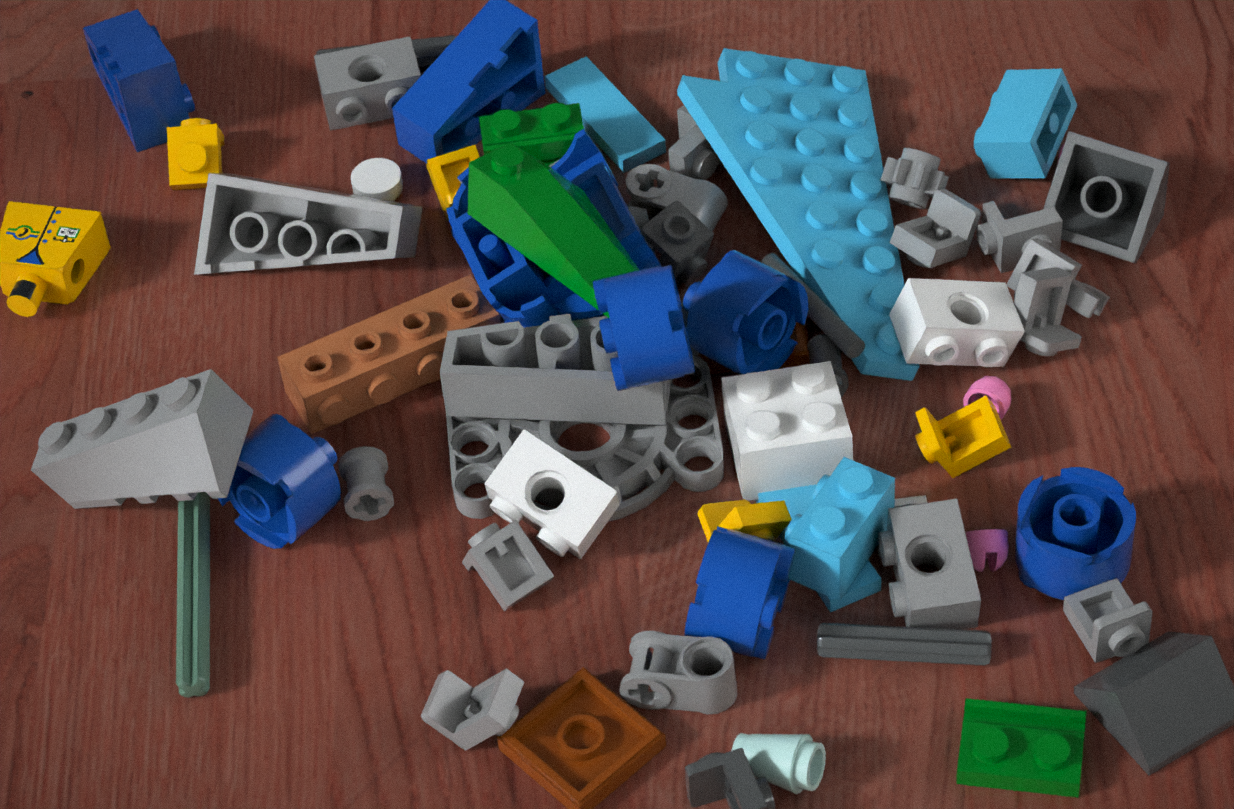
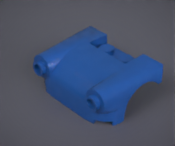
(516, 284)

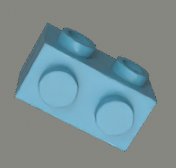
(1025, 123)
(840, 527)

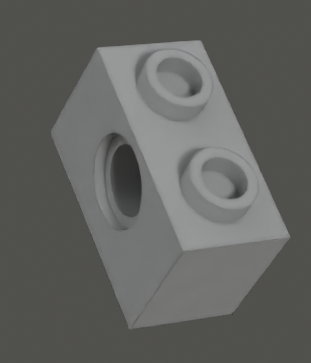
(365, 81)
(932, 536)

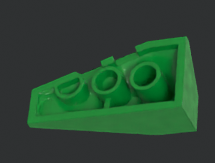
(545, 219)

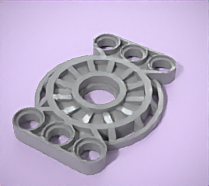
(624, 462)

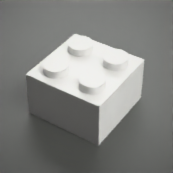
(785, 427)

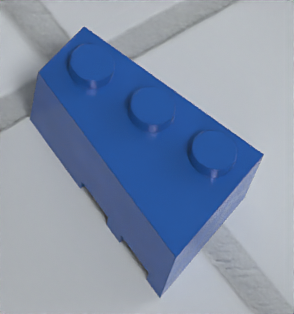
(482, 71)
(139, 77)

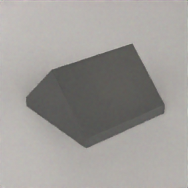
(1108, 196)
(1163, 698)

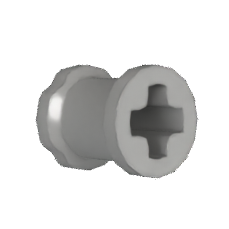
(367, 492)

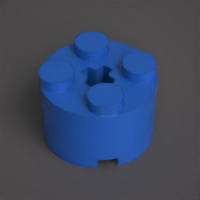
(745, 314)
(644, 327)
(282, 483)
(1073, 532)
(740, 591)

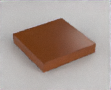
(581, 742)

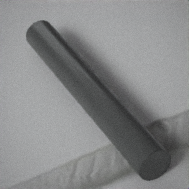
(821, 314)

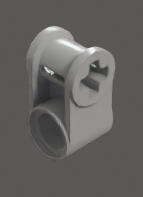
(697, 195)
(679, 673)

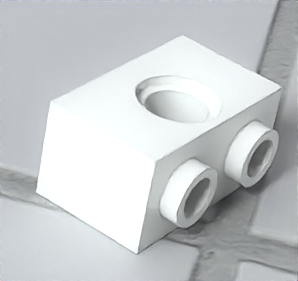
(956, 322)
(536, 466)

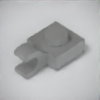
(1081, 296)

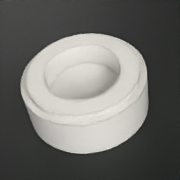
(377, 179)

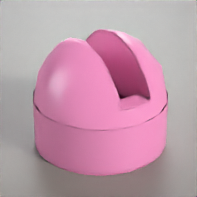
(996, 391)
(989, 545)

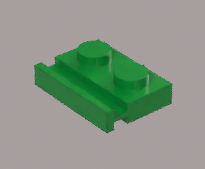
(1021, 747)

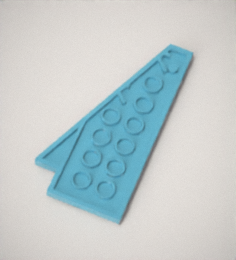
(811, 169)

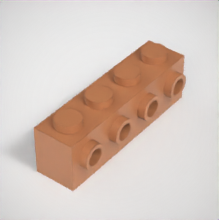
(395, 357)

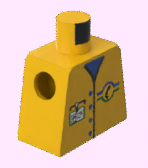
(48, 254)

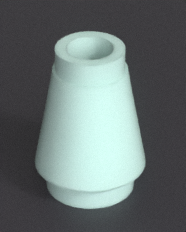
(784, 759)

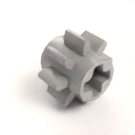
(913, 177)

